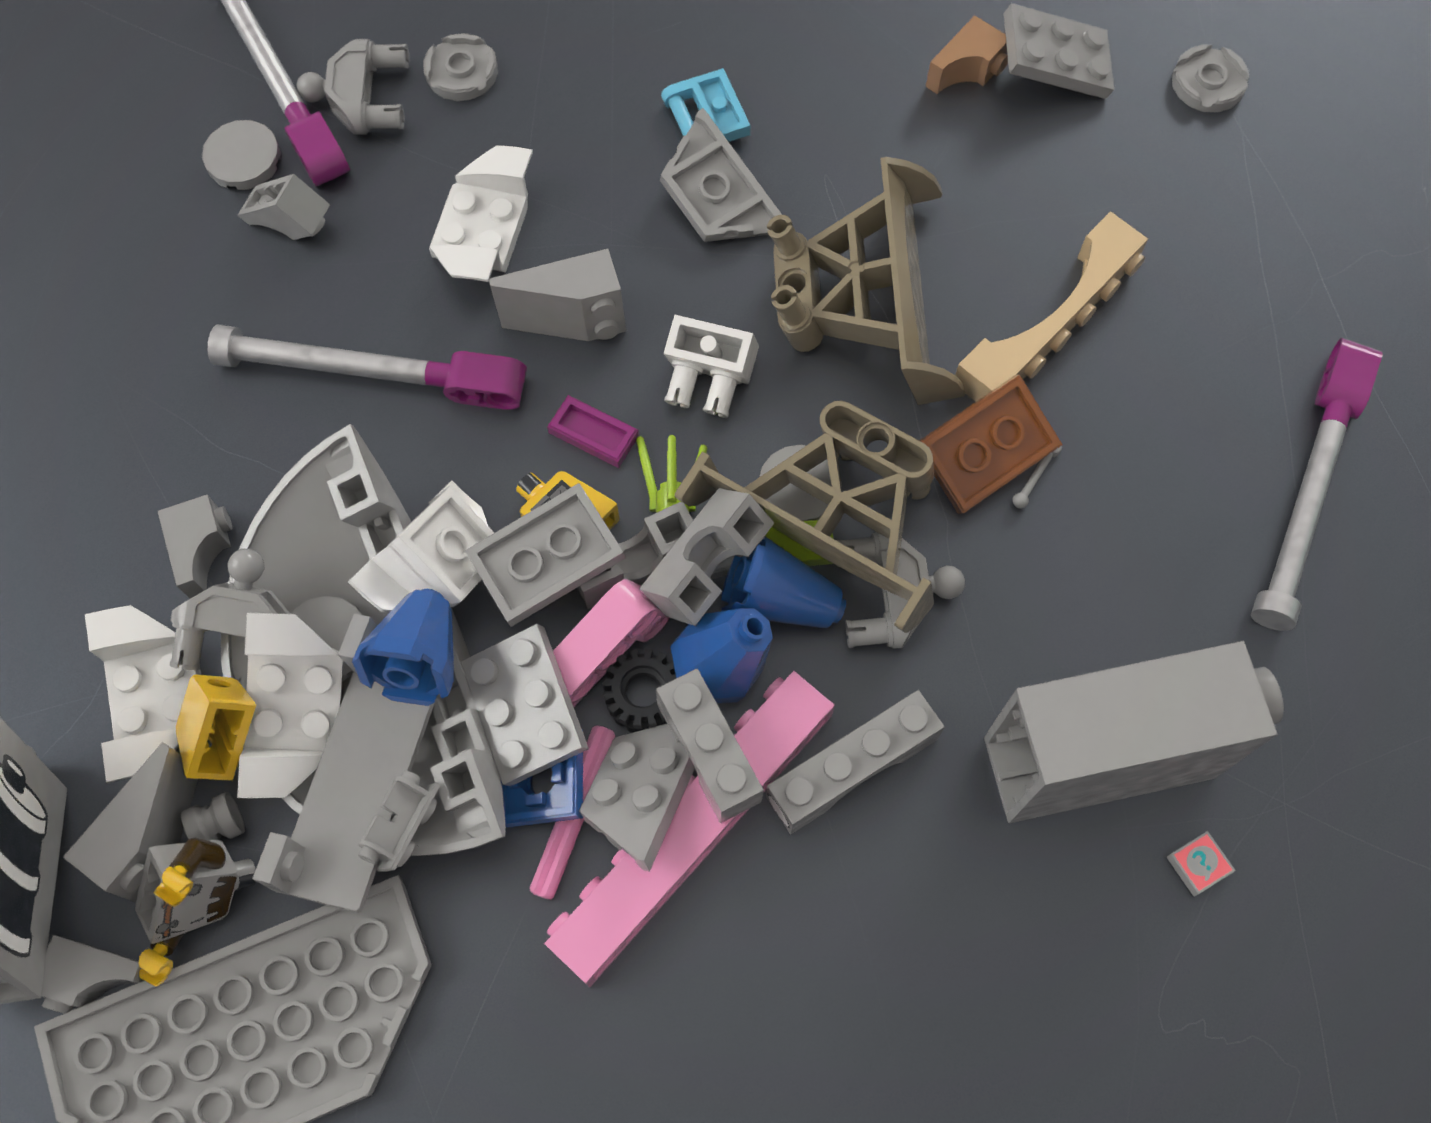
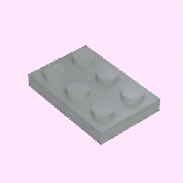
(1058, 51)
(545, 554)
(524, 705)

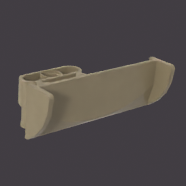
(807, 318)
(846, 431)

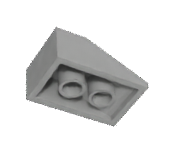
(563, 298)
(137, 818)

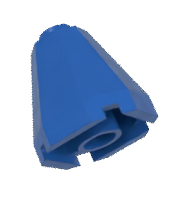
(410, 650)
(727, 651)

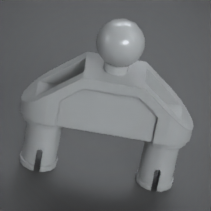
(350, 85)
(946, 583)
(221, 609)

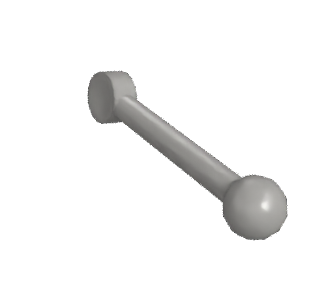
(1021, 499)

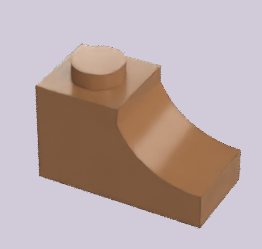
(970, 56)

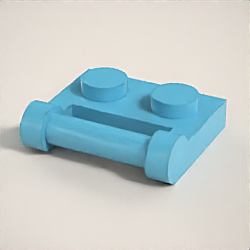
(713, 94)

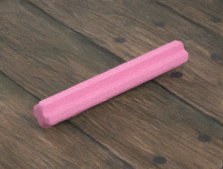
(566, 832)

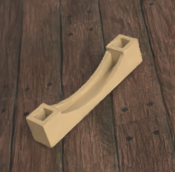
(1107, 255)

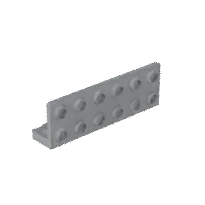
(362, 757)

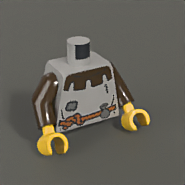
(182, 891)

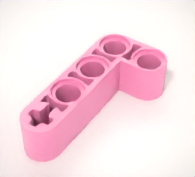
(604, 635)

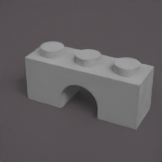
(725, 527)
(641, 552)
(712, 747)

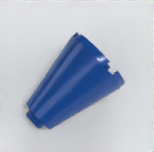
(782, 588)

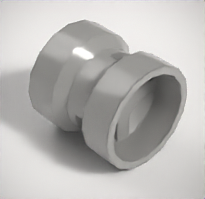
(211, 822)

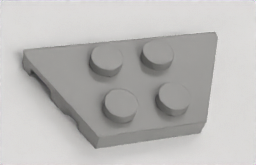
(716, 185)
(638, 791)

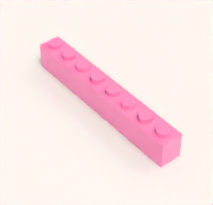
(629, 896)

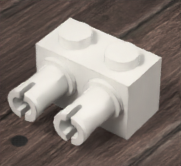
(708, 349)

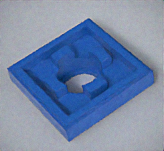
(561, 803)

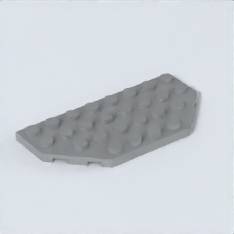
(250, 1030)

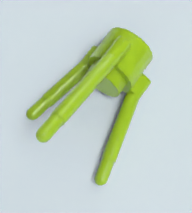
(666, 495)

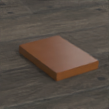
(990, 444)

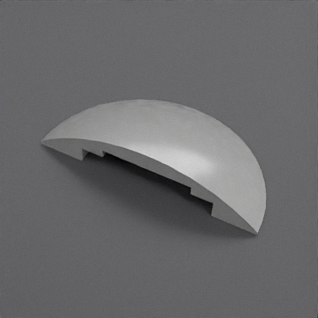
(313, 538)

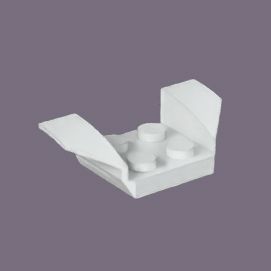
(483, 214)
(428, 554)
(140, 685)
(296, 698)

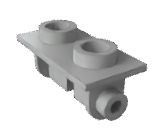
(392, 839)

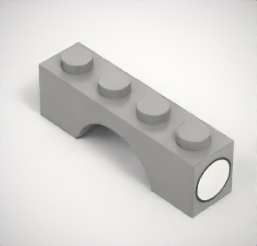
(853, 759)

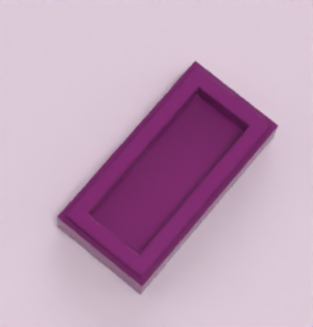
(593, 431)

